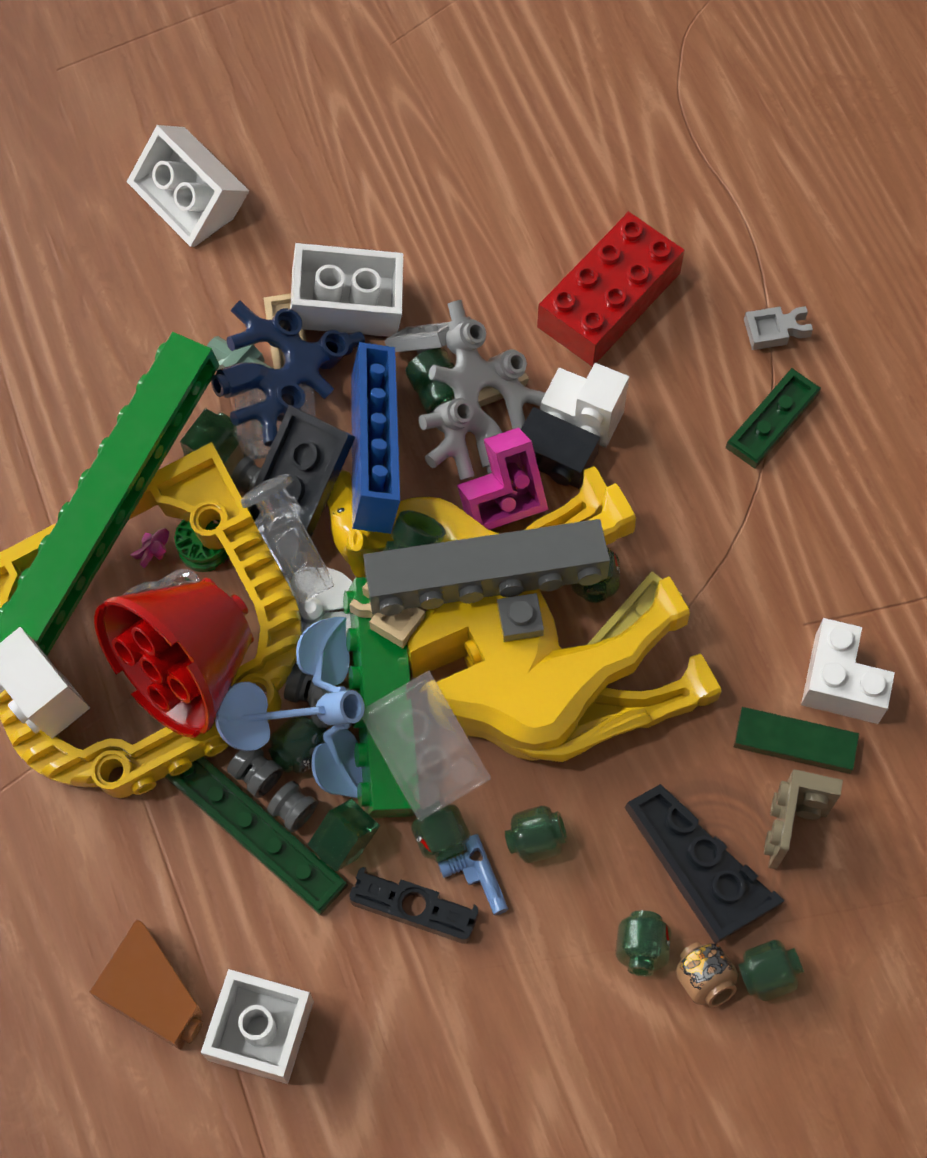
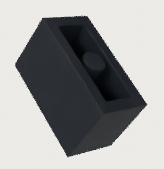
(560, 447)

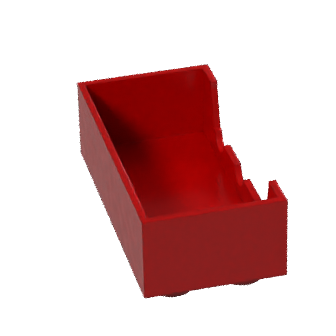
(610, 288)

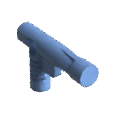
(477, 872)

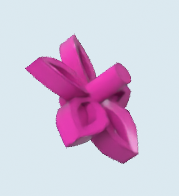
(152, 546)

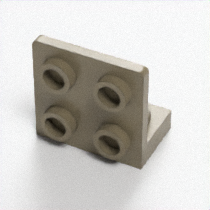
(810, 797)

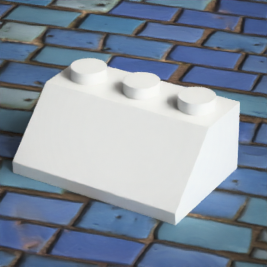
(186, 184)

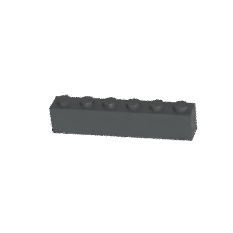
(486, 567)

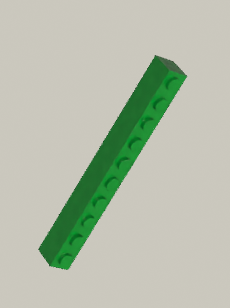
(109, 492)

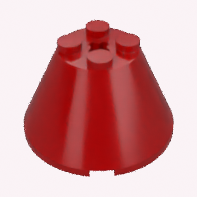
(176, 649)

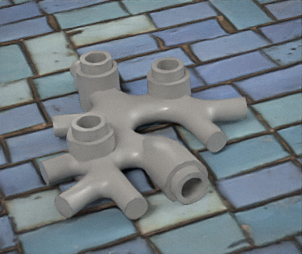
(467, 379)

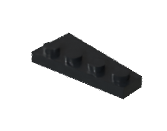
(708, 876)

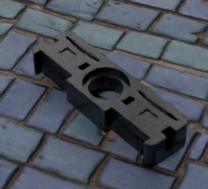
(438, 917)

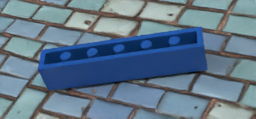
(376, 441)

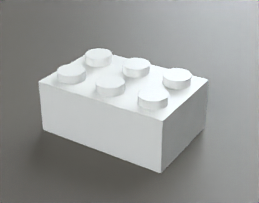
(347, 289)

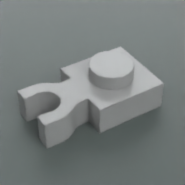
(772, 327)

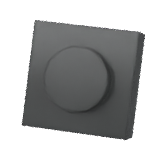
(520, 617)

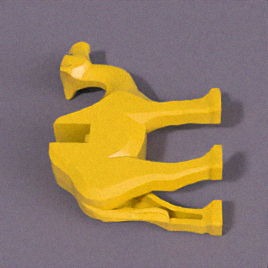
(530, 690)

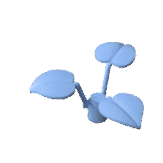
(324, 655)

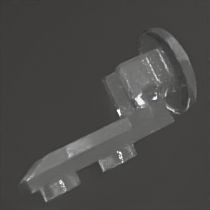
(288, 537)

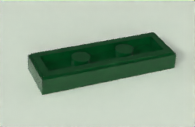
(773, 418)
(796, 740)

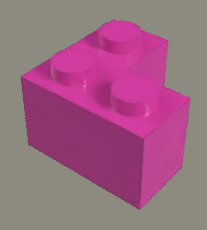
(511, 489)

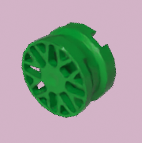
(193, 552)

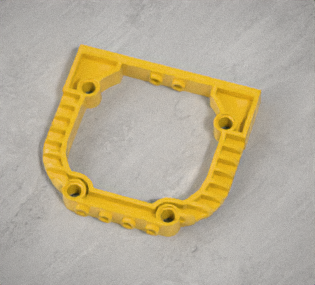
(199, 492)

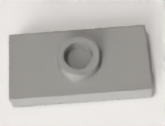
(419, 338)

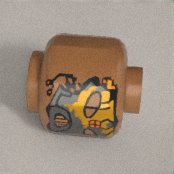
(707, 974)

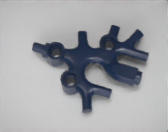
(281, 384)

